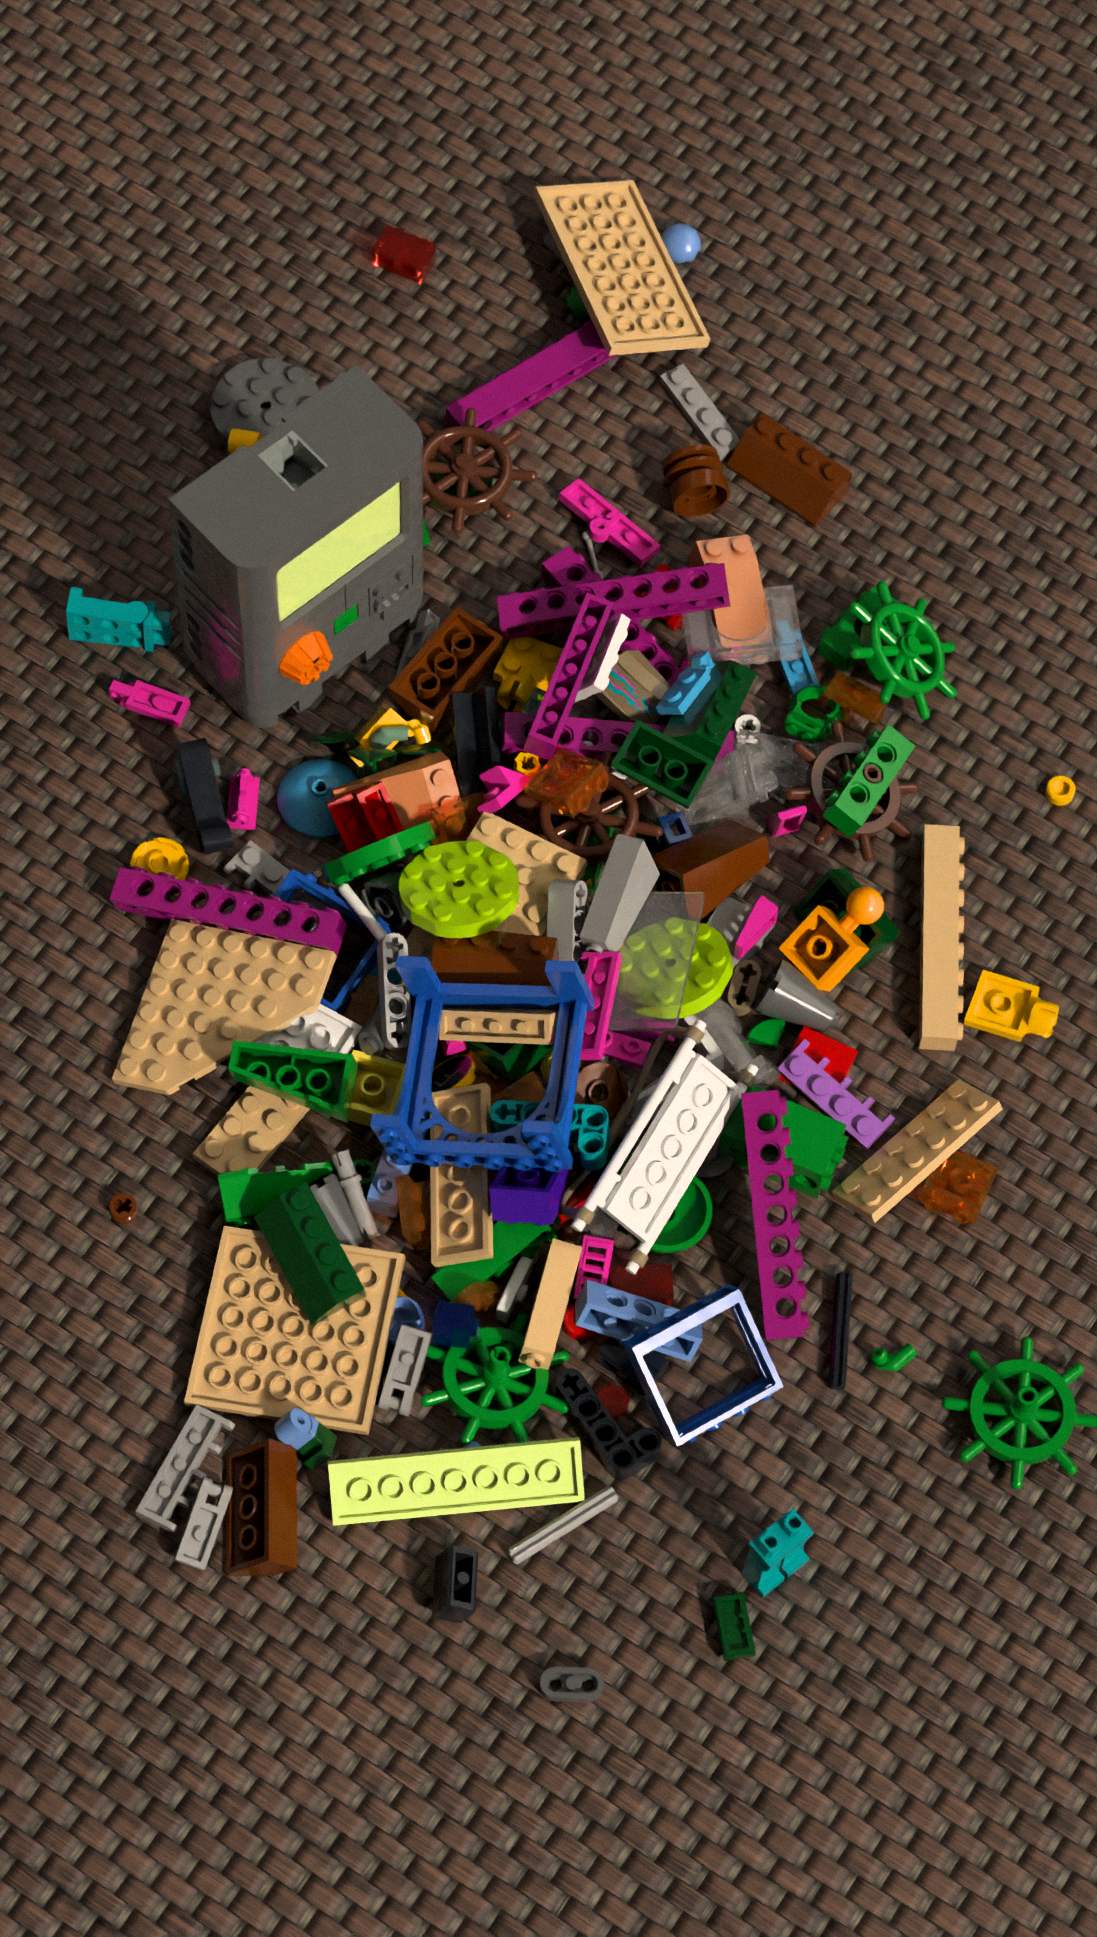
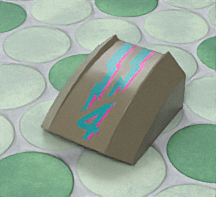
(634, 689)

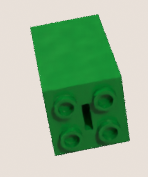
(814, 1147)

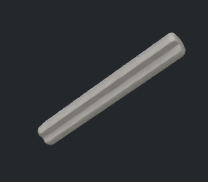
(562, 1524)

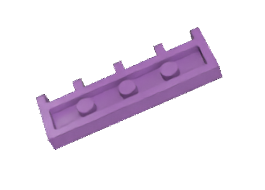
(833, 1097)

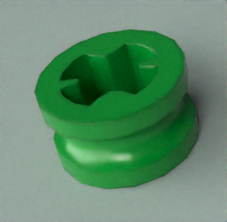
(363, 1165)

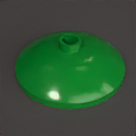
(687, 1222)

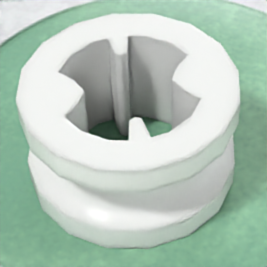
(745, 720)

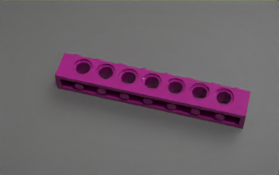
(569, 565)
(626, 587)
(576, 730)
(132, 882)
(754, 1107)

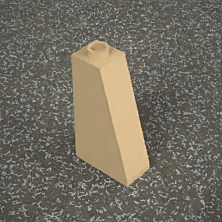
(550, 1304)

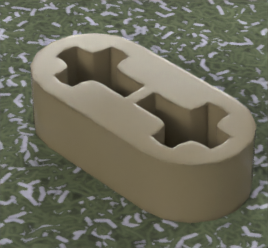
(749, 989)

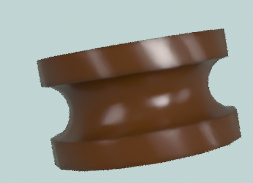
(123, 1199)

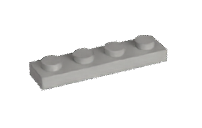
(700, 410)

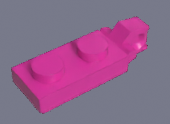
(151, 701)

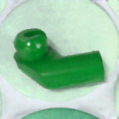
(892, 1362)

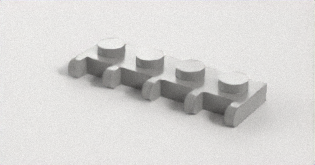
(266, 873)
(181, 1467)

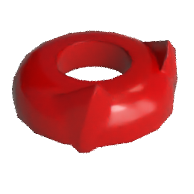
(574, 1331)

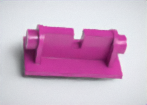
(243, 800)
(626, 1049)

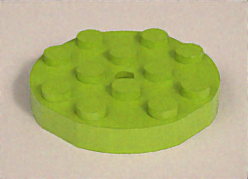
(459, 889)
(708, 972)

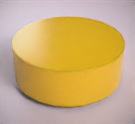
(1060, 790)

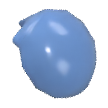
(681, 242)
(405, 1312)

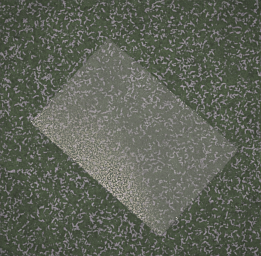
(656, 962)

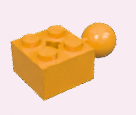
(843, 946)

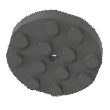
(254, 385)

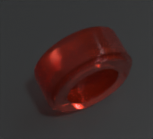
(614, 1400)

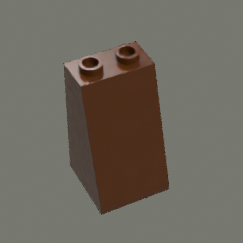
(712, 862)

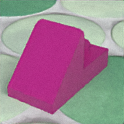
(502, 787)

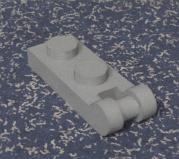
(405, 1368)
(203, 1524)

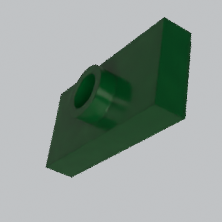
(733, 1626)

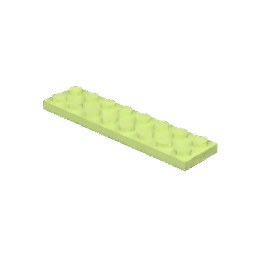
(456, 1481)

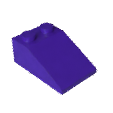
(528, 1195)

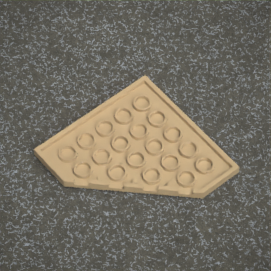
(213, 991)

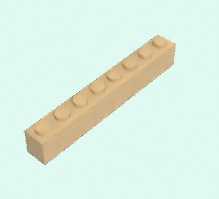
(940, 937)

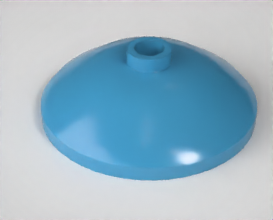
(304, 806)

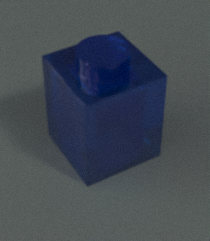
(455, 1324)

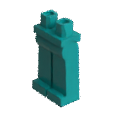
(117, 622)
(774, 1550)

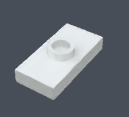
(515, 1289)

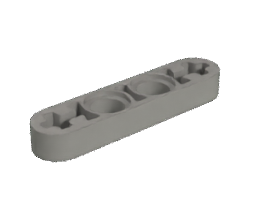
(390, 991)

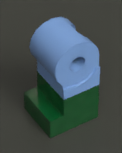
(306, 1436)

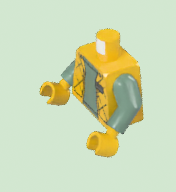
(387, 729)

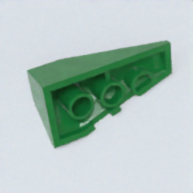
(248, 1191)

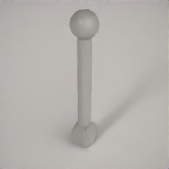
(585, 536)

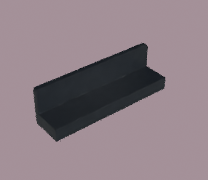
(475, 737)

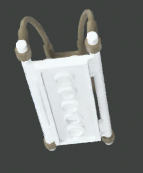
(670, 1148)

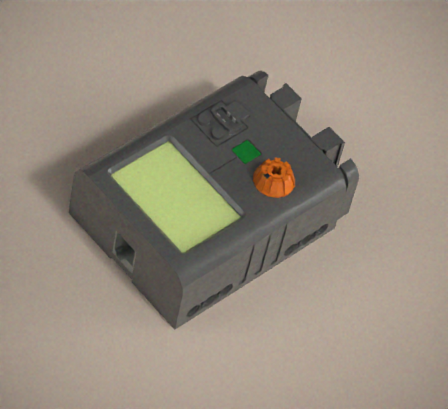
(302, 549)

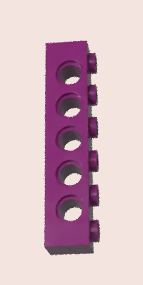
(568, 676)

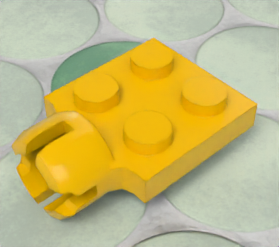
(522, 667)
(1010, 1008)

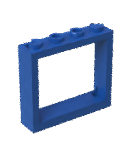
(331, 898)
(681, 1322)

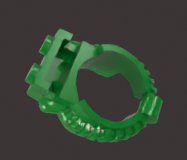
(807, 727)

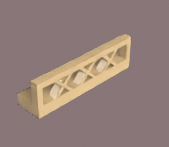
(498, 1025)

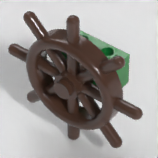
(464, 481)

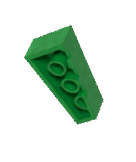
(303, 1076)
(509, 1245)

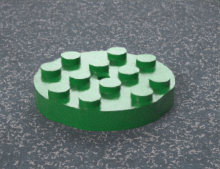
(379, 854)

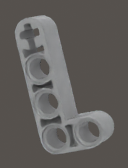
(566, 917)

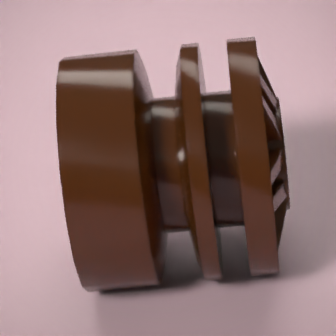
(695, 480)

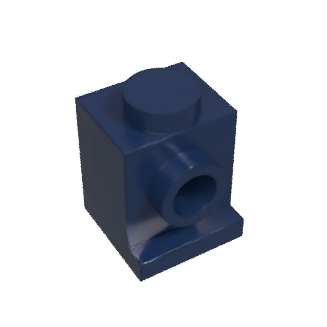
(668, 837)

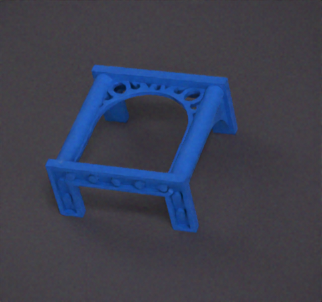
(547, 1139)

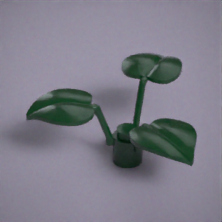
(371, 756)

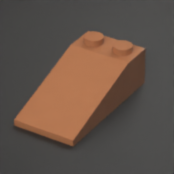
(745, 588)
(414, 787)

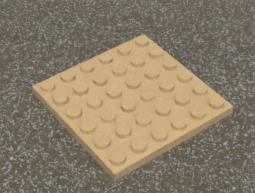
(267, 1358)

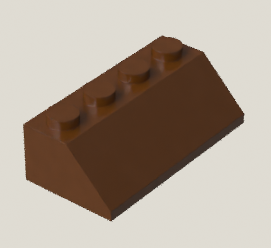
(789, 470)
(446, 664)
(494, 959)
(261, 1510)

